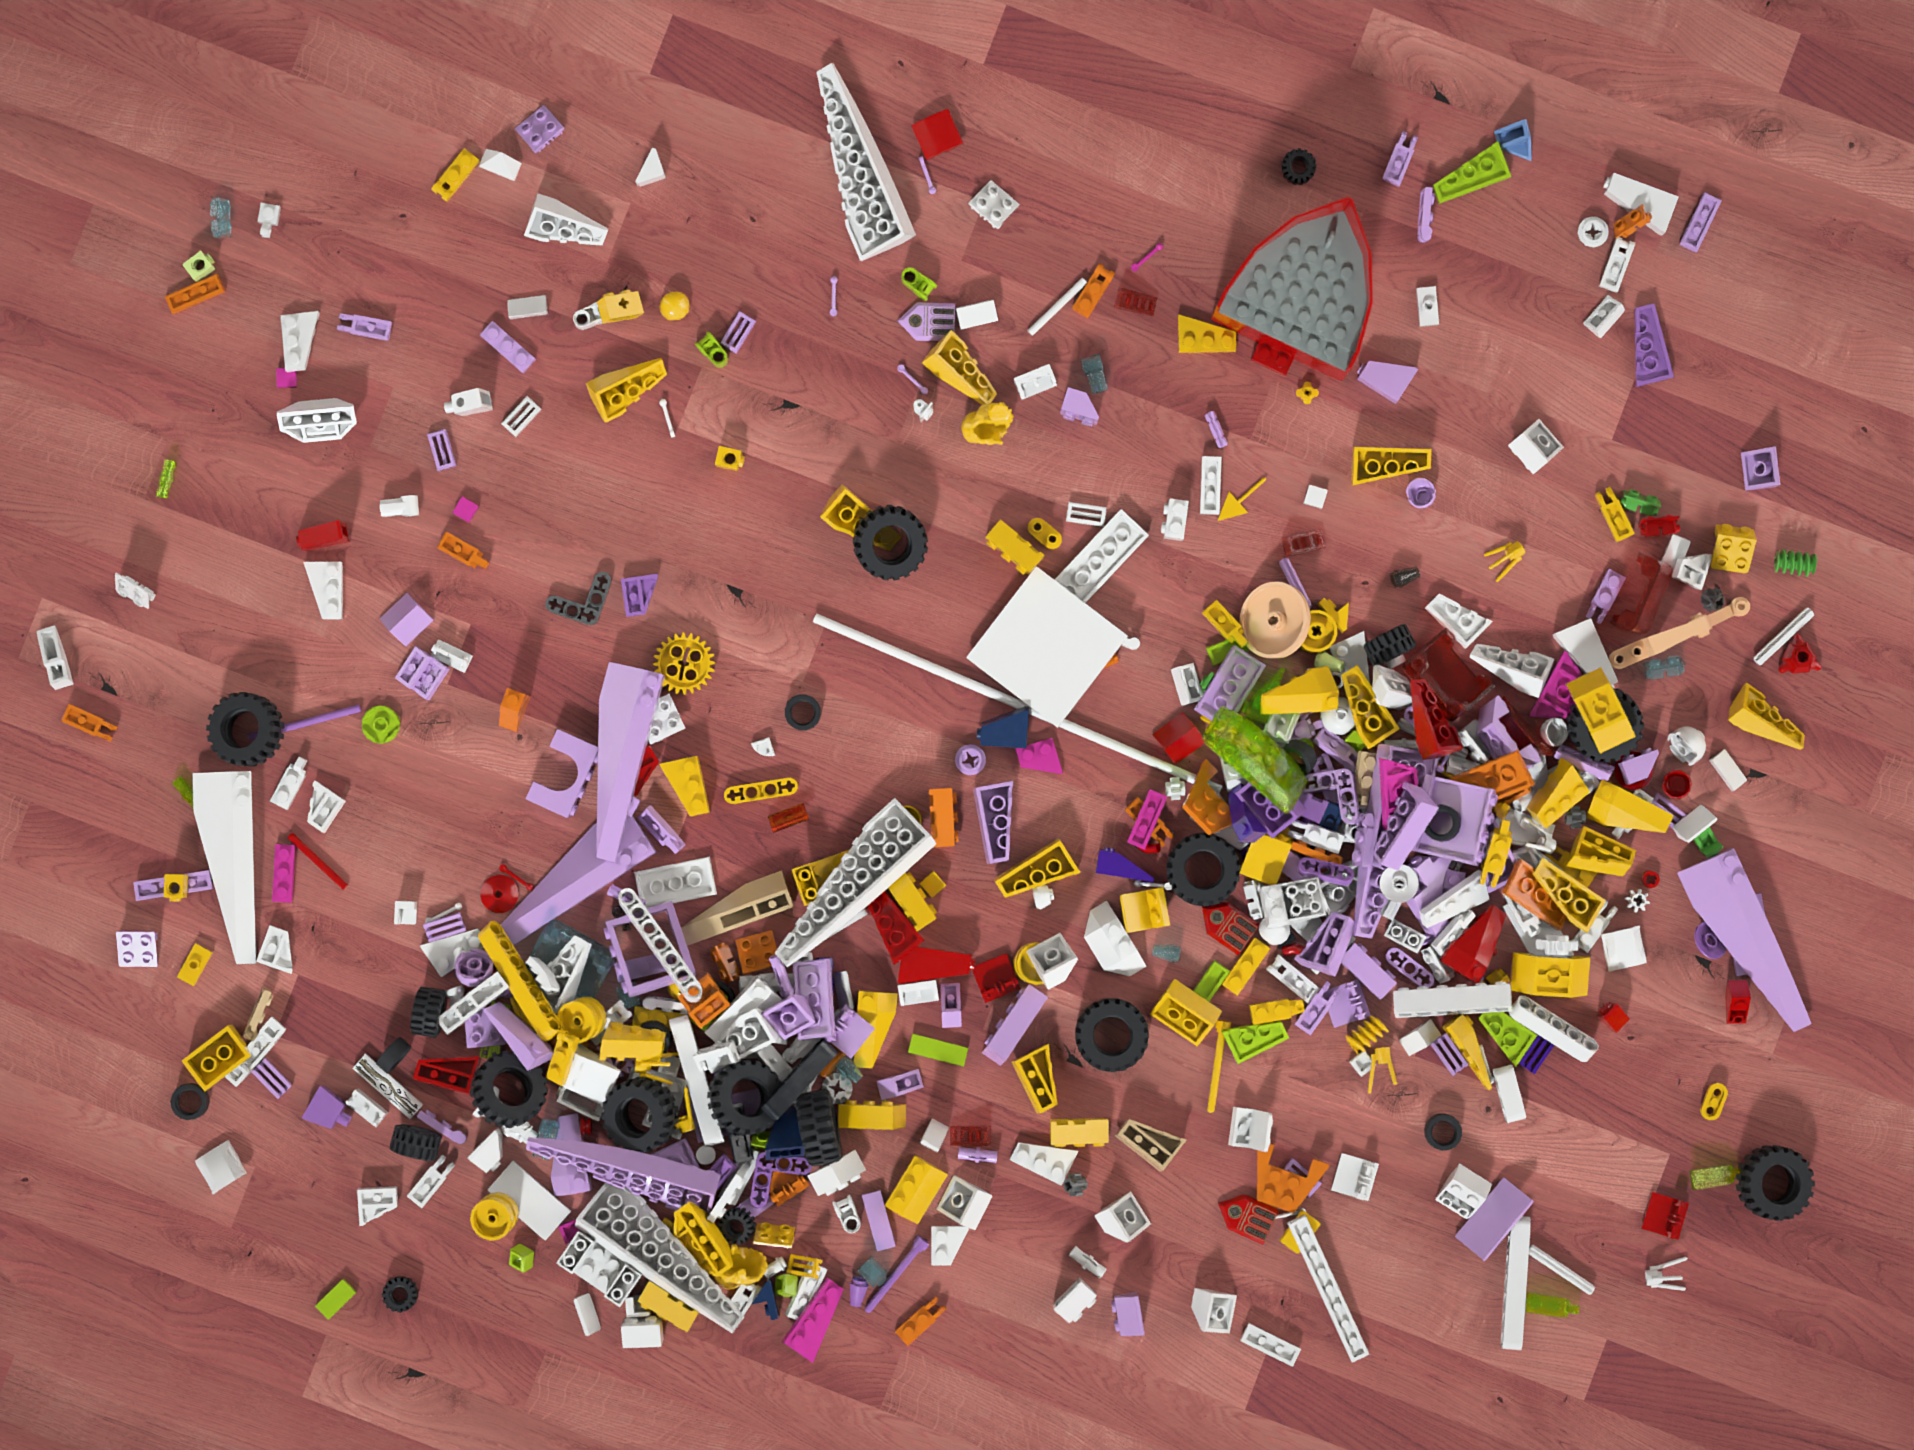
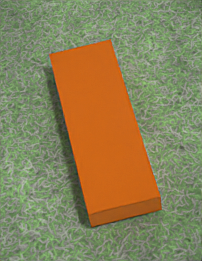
(195, 294)

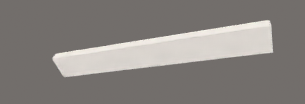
(1328, 1288)

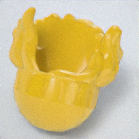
(987, 424)
(747, 1268)

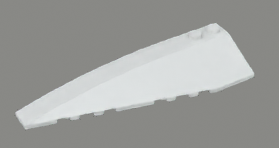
(875, 861)

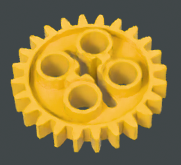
(701, 667)

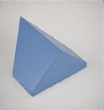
(1515, 139)

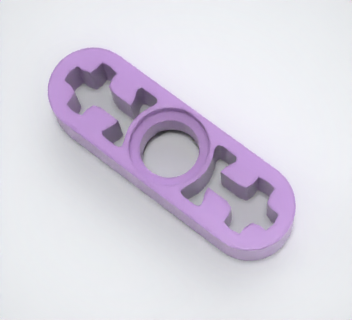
(1401, 955)

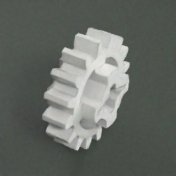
(1556, 944)

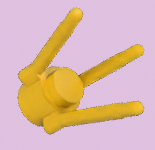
(1513, 551)
(1383, 1056)
(643, 1067)
(686, 1122)

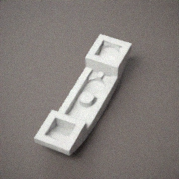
(263, 1043)

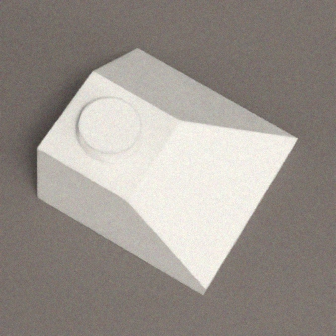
(1052, 960)
(489, 1152)
(1123, 1218)
(1213, 1310)

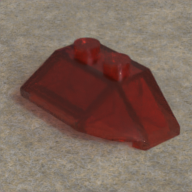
(1523, 732)

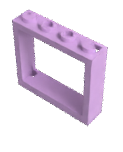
(621, 966)

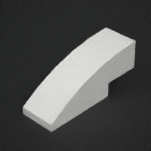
(54, 658)
(934, 1135)

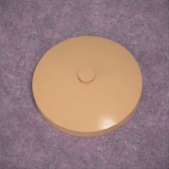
(1275, 620)

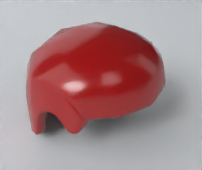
(1676, 784)

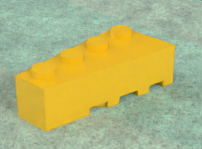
(1380, 463)

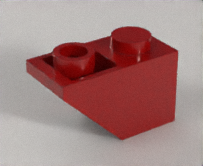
(1737, 1001)
(1612, 1016)

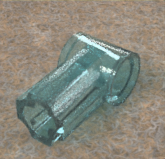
(1094, 369)

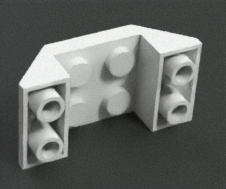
(599, 1268)

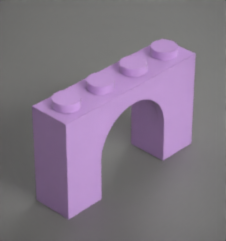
(565, 801)

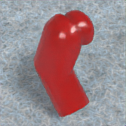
(1151, 848)
(1295, 948)

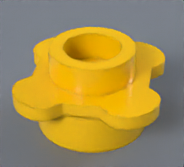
(1302, 392)

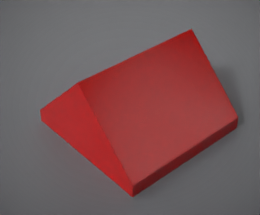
(1179, 738)

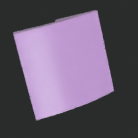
(422, 673)

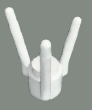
(1544, 844)
(1655, 1279)

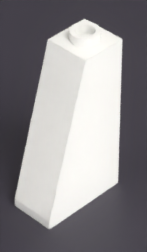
(1632, 194)
(1586, 649)

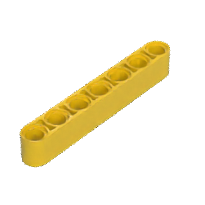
(519, 981)

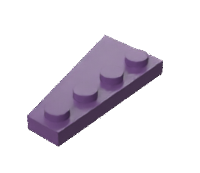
(1651, 355)

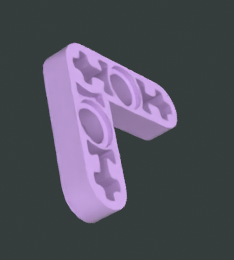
(1336, 783)

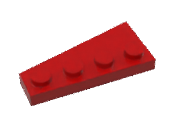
(894, 927)

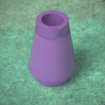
(858, 1289)

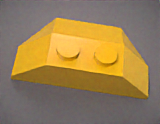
(702, 1239)

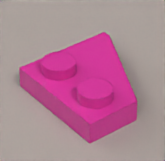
(1040, 757)

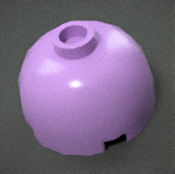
(473, 967)

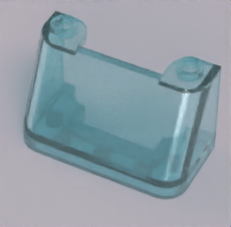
(598, 963)

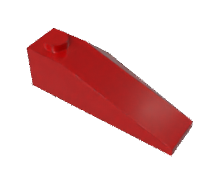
(1432, 730)
(1474, 949)

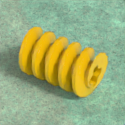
(1366, 1034)

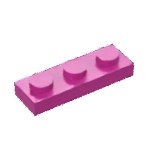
(1147, 819)
(283, 873)

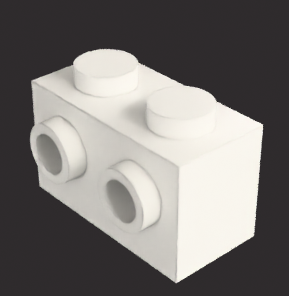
(1176, 517)
(642, 1332)

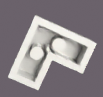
(837, 1174)

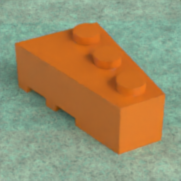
(943, 817)

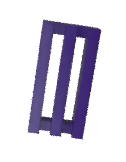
(1535, 1055)

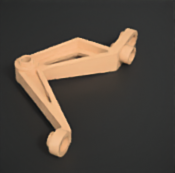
(1659, 642)

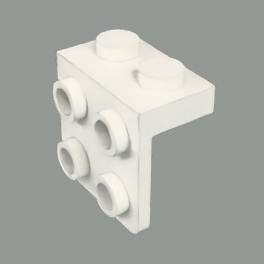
(1250, 1128)

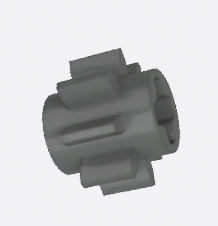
(1712, 599)
(1575, 817)
(1075, 1184)

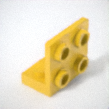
(1144, 910)

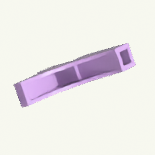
(1431, 876)

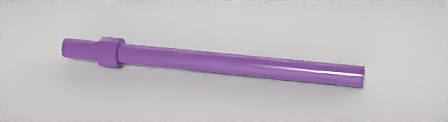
(314, 720)

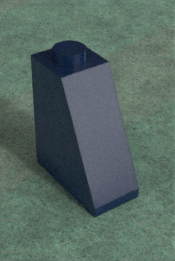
(1005, 730)
(785, 1137)

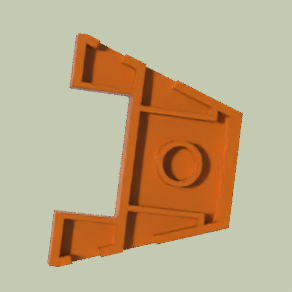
(1205, 804)
(1283, 1187)

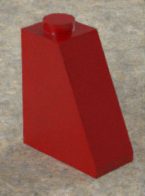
(322, 536)

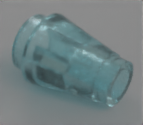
(1167, 952)
(849, 1070)

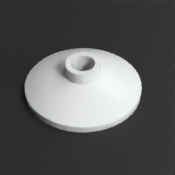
(1391, 877)

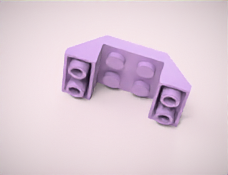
(1494, 734)

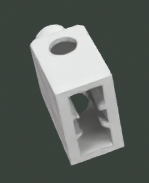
(469, 402)

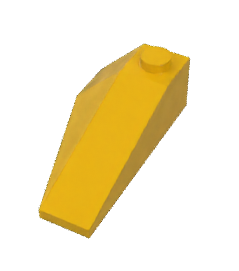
(956, 367)
(1308, 693)
(1756, 716)
(1371, 719)
(1623, 809)
(1573, 898)
(1465, 1040)

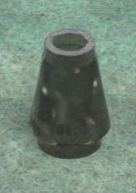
(1404, 576)

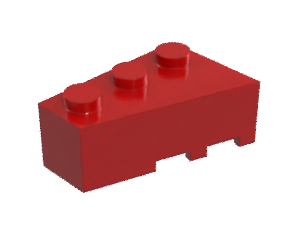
(449, 1073)

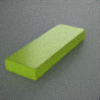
(938, 1050)

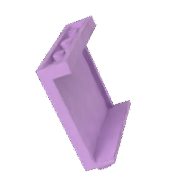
(1474, 809)

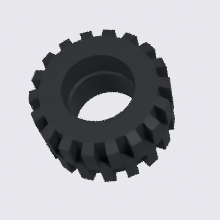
(1389, 645)
(426, 1010)
(415, 1142)

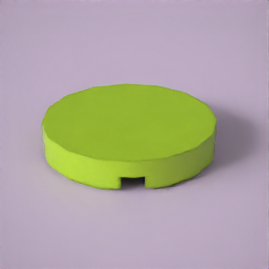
(380, 724)

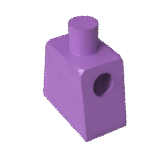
(326, 1109)

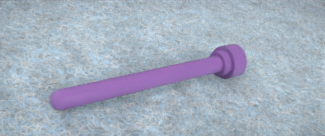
(918, 1246)

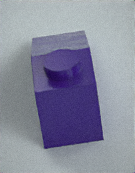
(1243, 820)
(1117, 865)

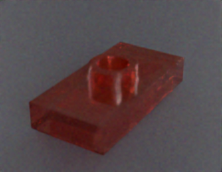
(788, 817)

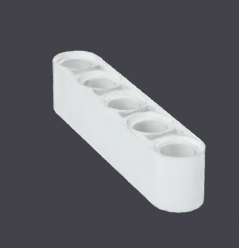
(1553, 1029)

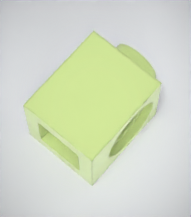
(191, 266)

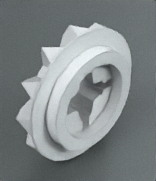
(1598, 225)
(845, 1083)

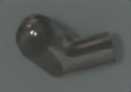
(618, 912)

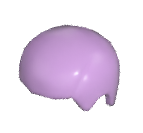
(1421, 493)

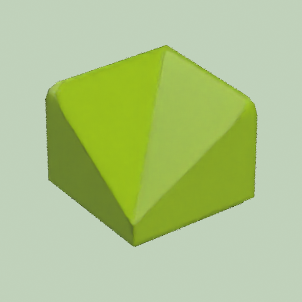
(1355, 741)
(521, 1258)
(786, 1285)

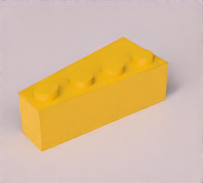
(1038, 869)

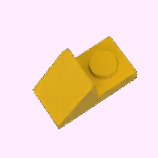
(1340, 617)

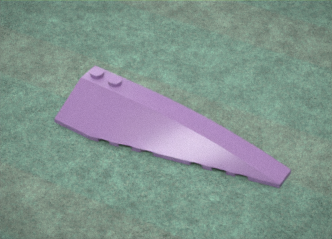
(625, 722)
(575, 879)
(1368, 892)
(1732, 911)
(640, 1172)

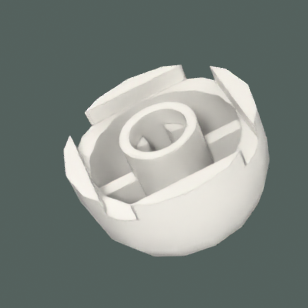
(1338, 720)
(1687, 744)

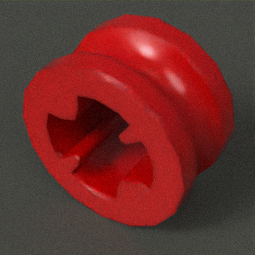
(1651, 873)
(586, 1126)

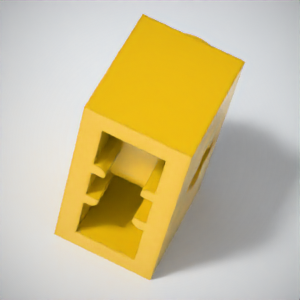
(620, 307)

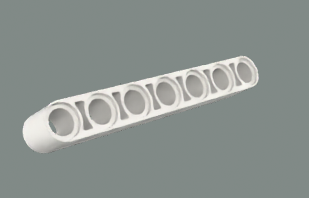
(662, 954)
(696, 1080)
(1515, 1285)

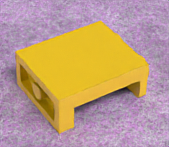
(1266, 858)

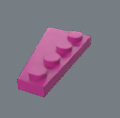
(811, 1325)

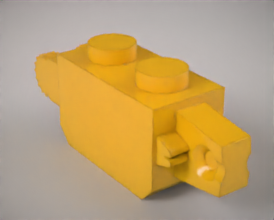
(1496, 852)

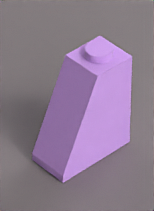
(1386, 378)

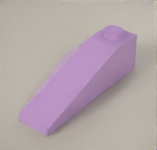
(520, 1036)

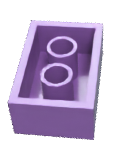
(1266, 812)

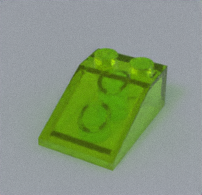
(1252, 707)

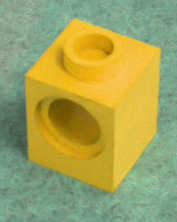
(721, 455)
(169, 880)

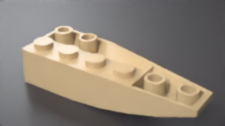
(743, 906)

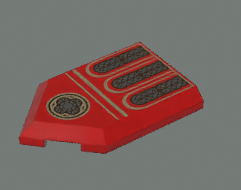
(1229, 925)
(1248, 1217)

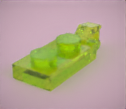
(1713, 1176)
(1549, 1305)

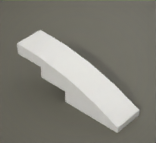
(472, 1002)

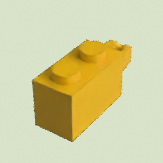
(1275, 1010)

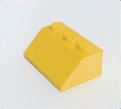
(1186, 1012)
(217, 1057)
(916, 1189)

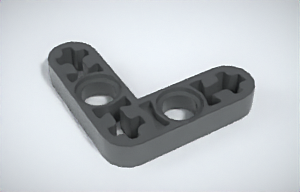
(589, 605)

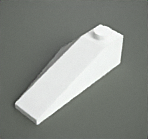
(568, 971)

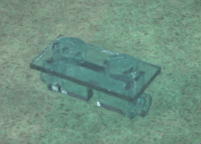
(221, 209)
(1672, 665)
(547, 1129)

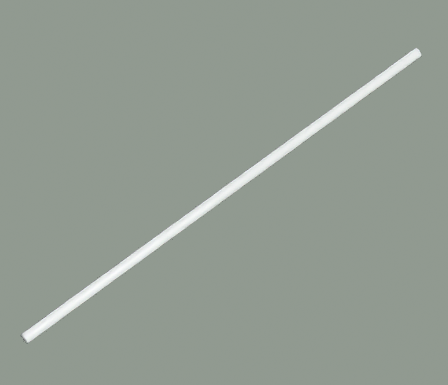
(1007, 699)

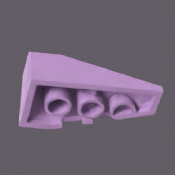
(567, 1179)

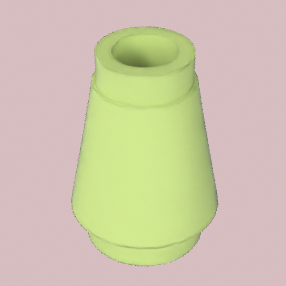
(1332, 662)

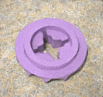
(978, 764)

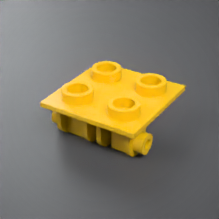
(774, 1235)

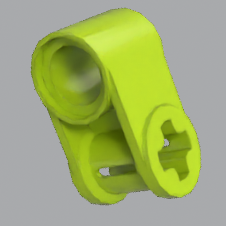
(919, 283)
(710, 348)

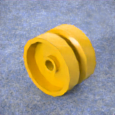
(1326, 632)
(1024, 967)
(583, 1018)
(494, 1216)

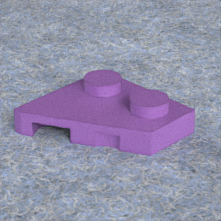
(638, 593)

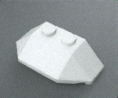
(317, 419)
(1391, 688)
(1111, 942)

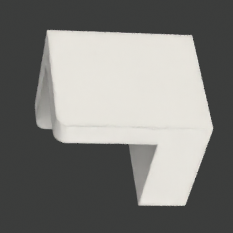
(405, 912)
(633, 1307)

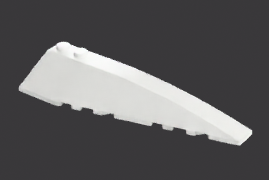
(870, 199)
(226, 829)
(640, 1239)

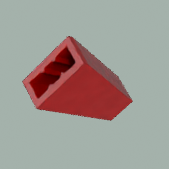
(932, 964)

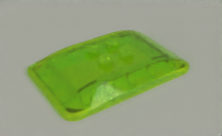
(1256, 757)

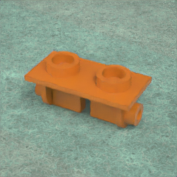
(1627, 224)
(727, 970)

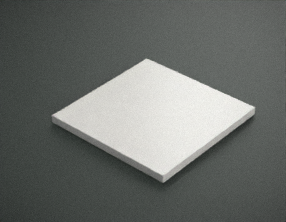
(1047, 646)

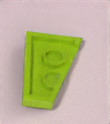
(1508, 1034)
(1254, 1039)

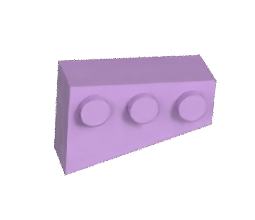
(1328, 945)

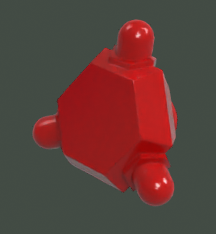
(1799, 657)

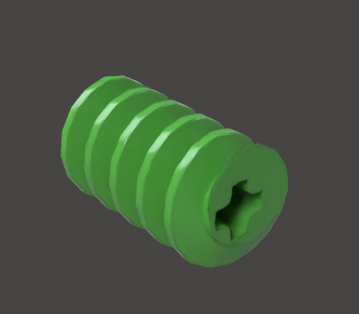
(1794, 562)

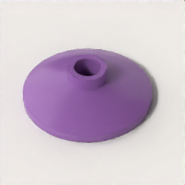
(1708, 942)

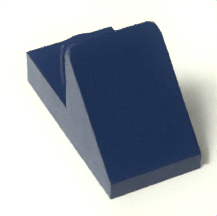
(767, 1294)

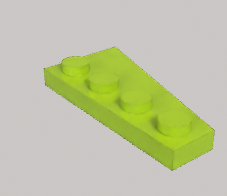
(1481, 171)

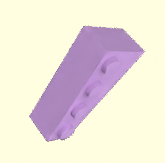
(1405, 826)
(1014, 1025)

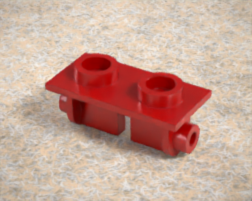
(1650, 526)

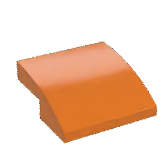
(711, 1003)

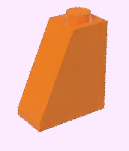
(513, 709)

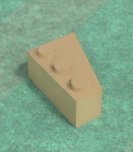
(1149, 1143)

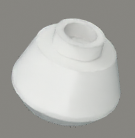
(1042, 896)

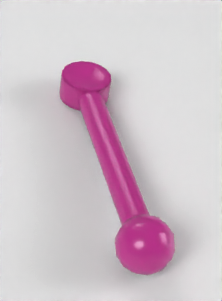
(1135, 267)

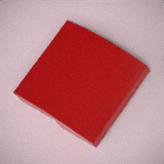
(937, 134)

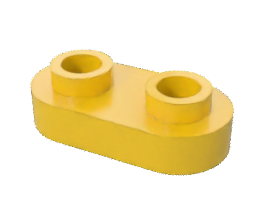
(1044, 533)
(1713, 1101)

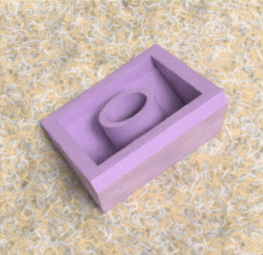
(1760, 469)
(406, 619)
(790, 1015)

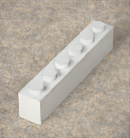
(1452, 1000)

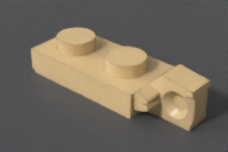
(1363, 775)
(257, 1014)

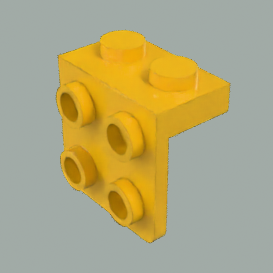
(1733, 548)

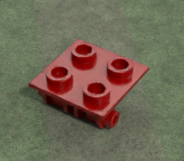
(996, 978)
(1665, 1215)

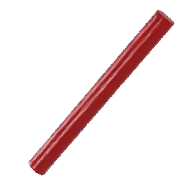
(317, 861)

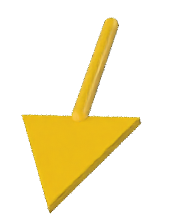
(1233, 507)

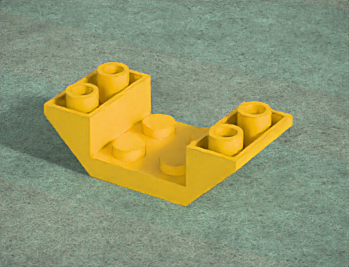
(1601, 710)
(813, 875)
(1550, 975)

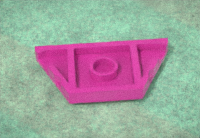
(1555, 696)
(1391, 782)

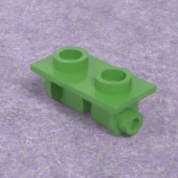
(1633, 499)

